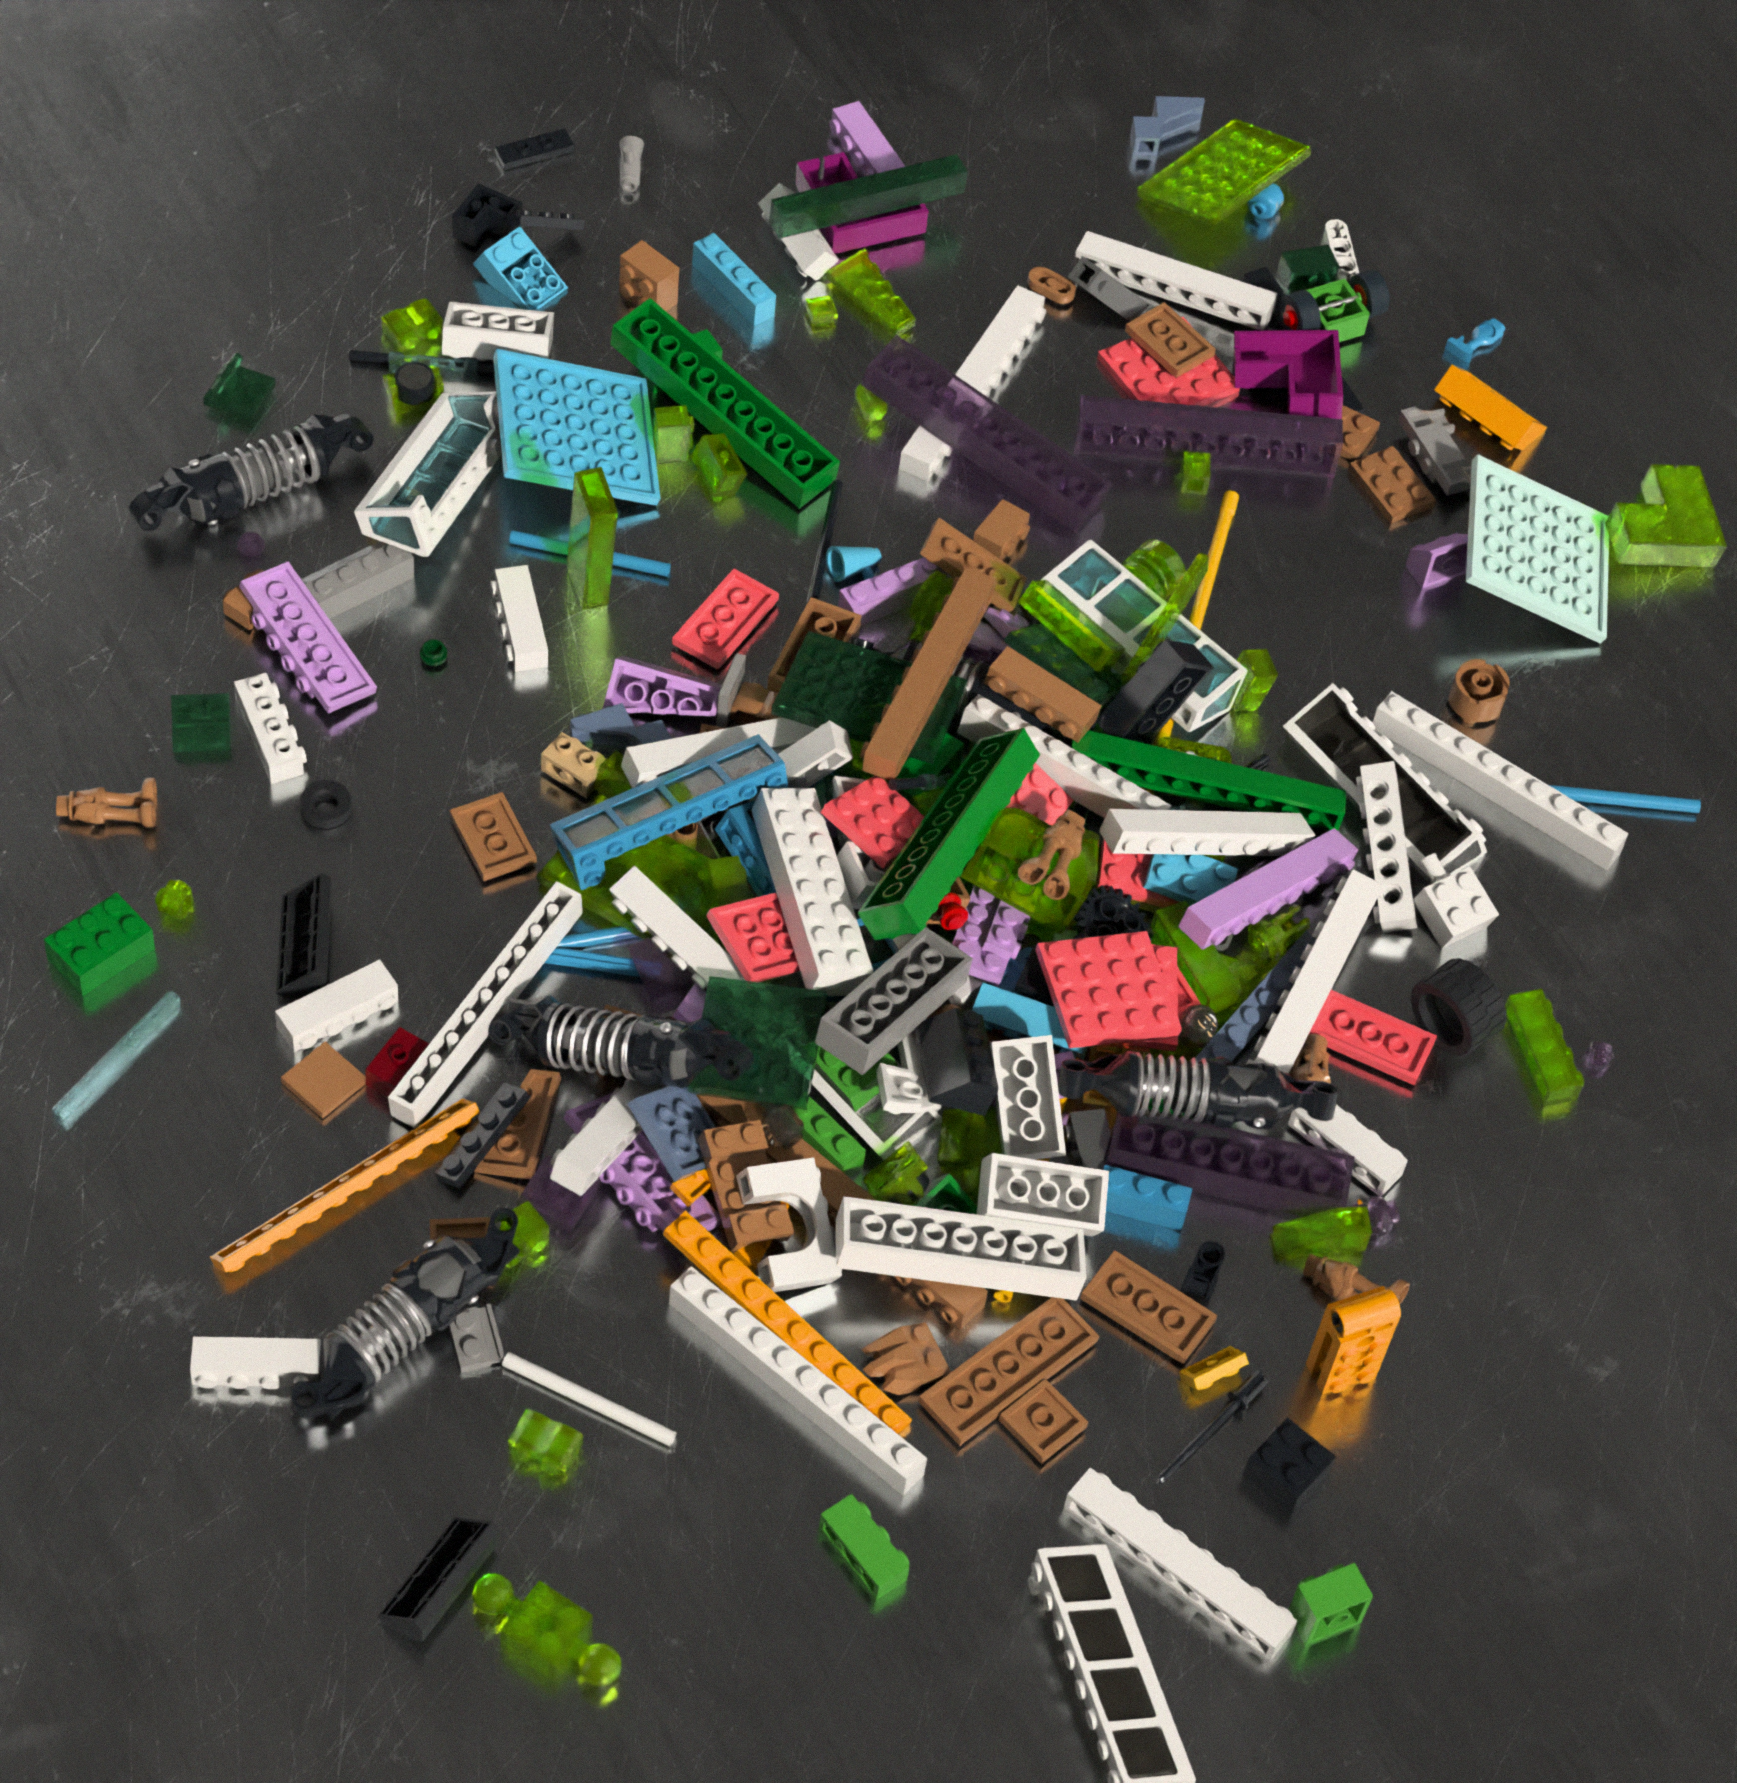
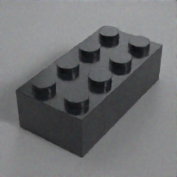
(1155, 692)

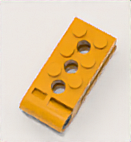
(1353, 1339)

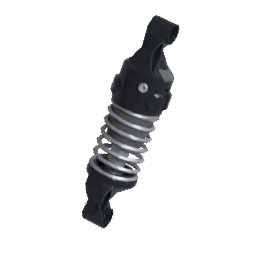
(228, 483)
(627, 1045)

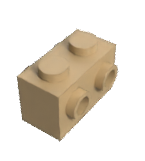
(572, 764)

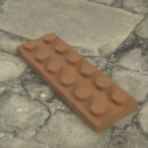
(1008, 1369)

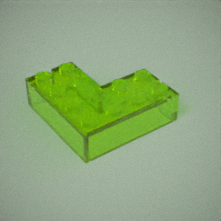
(1672, 526)

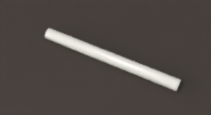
(589, 1399)

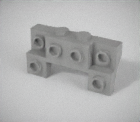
(1435, 449)

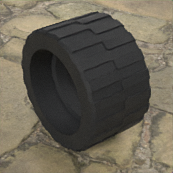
(1459, 1006)

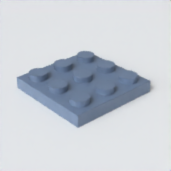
(673, 1125)

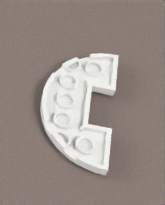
(904, 1088)

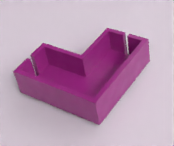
(864, 231)
(1295, 360)

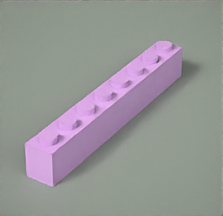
(1268, 889)

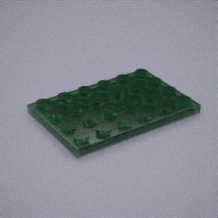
(851, 690)

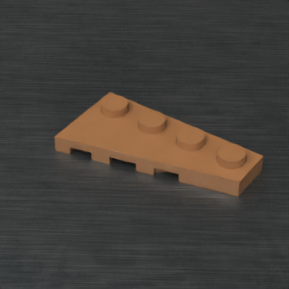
(521, 1144)

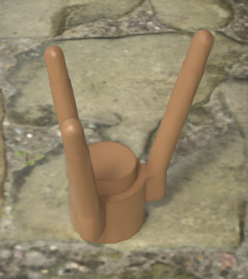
(1314, 1052)

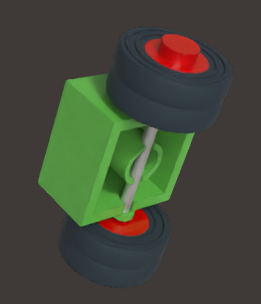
(1337, 305)

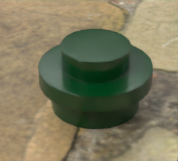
(433, 652)

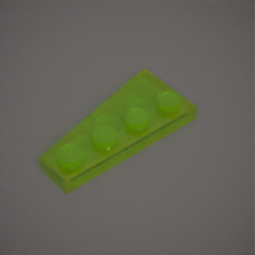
(868, 289)

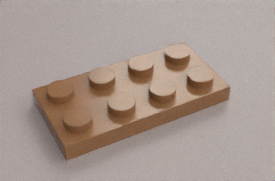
(955, 552)
(1148, 1307)

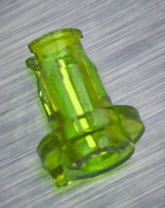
(1268, 938)

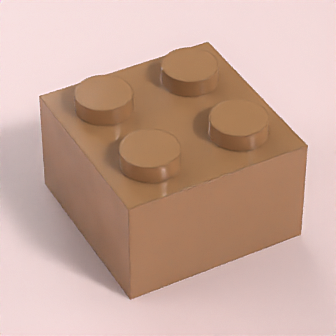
(648, 275)

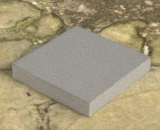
(730, 689)

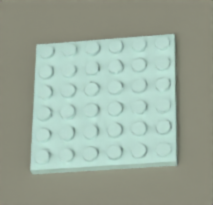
(1538, 549)

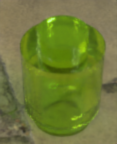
(871, 406)

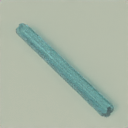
(116, 1057)

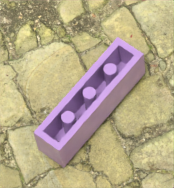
(863, 139)
(887, 591)

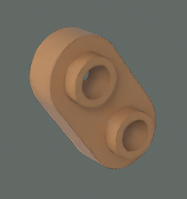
(1051, 285)

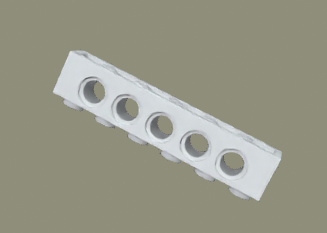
(1383, 778)

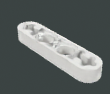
(1346, 258)

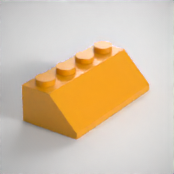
(1489, 408)

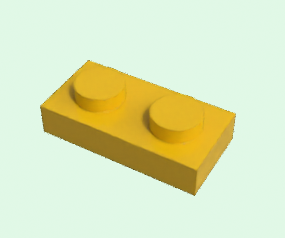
(1219, 1365)

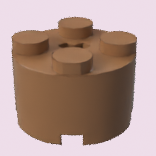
(1479, 691)

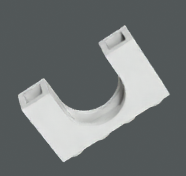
(799, 1186)

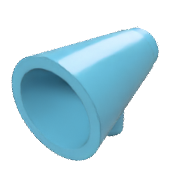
(847, 561)

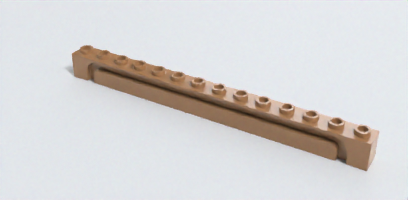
(953, 1301)

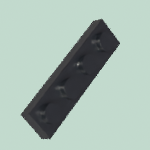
(481, 1135)

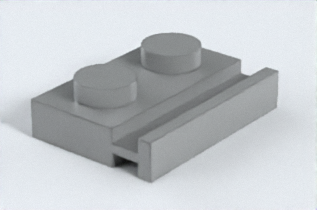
(476, 1338)

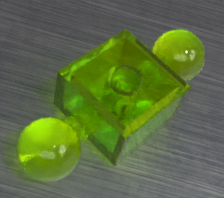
(564, 1626)

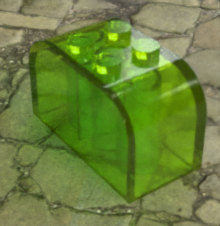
(995, 866)

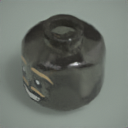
(1197, 1026)
(782, 1126)

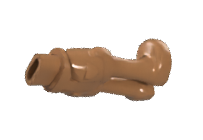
(97, 803)
(1066, 839)
(1341, 1278)

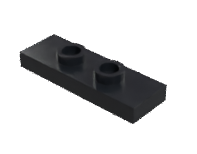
(534, 149)

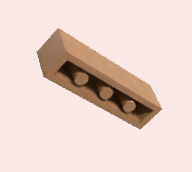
(1042, 694)

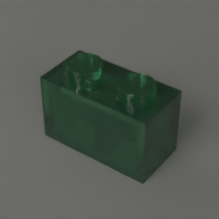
(1308, 267)

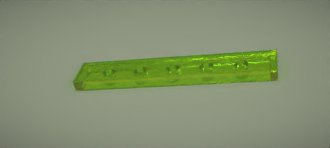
(1168, 615)

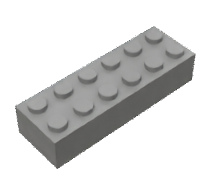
(893, 1000)

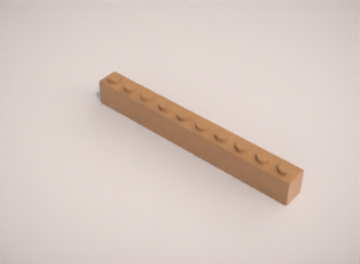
(928, 675)

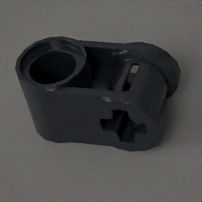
(1204, 1275)

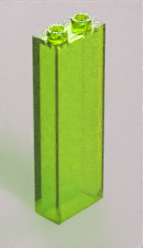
(591, 538)

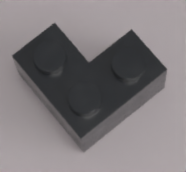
(483, 212)

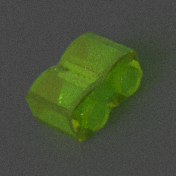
(412, 324)
(545, 1443)

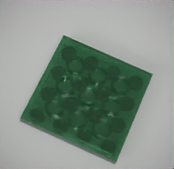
(1054, 656)
(778, 1029)

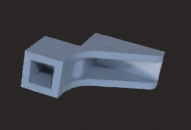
(1168, 116)
(614, 729)

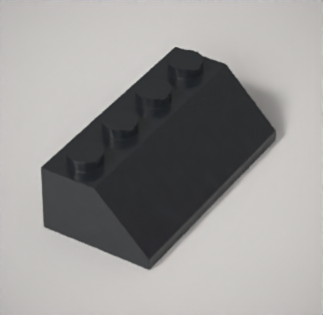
(957, 1061)

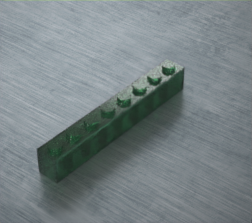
(867, 196)

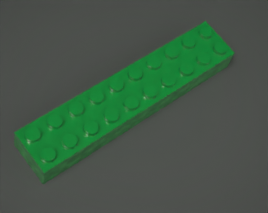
(724, 402)
(948, 835)

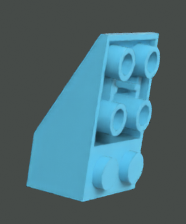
(520, 271)

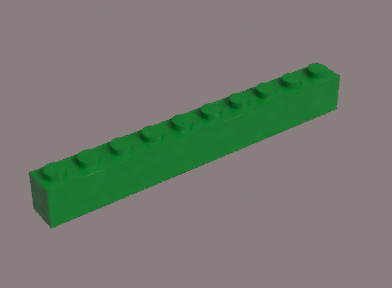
(1214, 780)

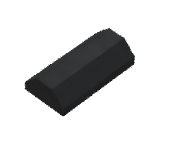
(304, 938)
(440, 1577)

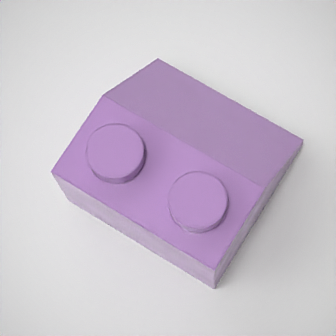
(1438, 560)

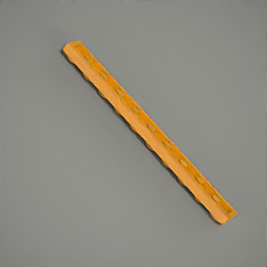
(336, 1191)
(779, 1317)

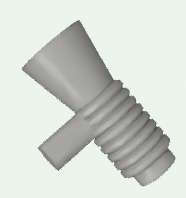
(631, 151)

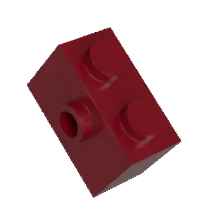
(394, 1061)

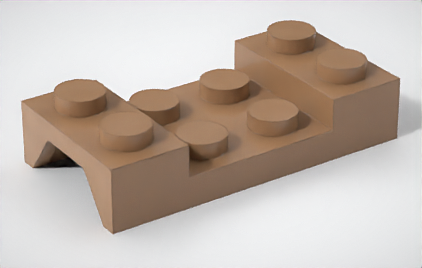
(726, 1154)

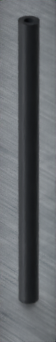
(825, 540)

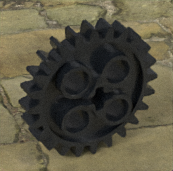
(1108, 914)

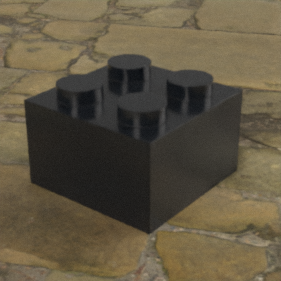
(1289, 1465)

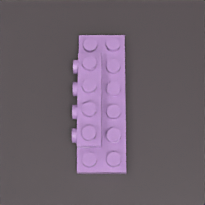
(305, 638)
(990, 935)
(642, 1179)

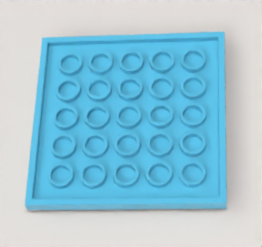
(573, 420)

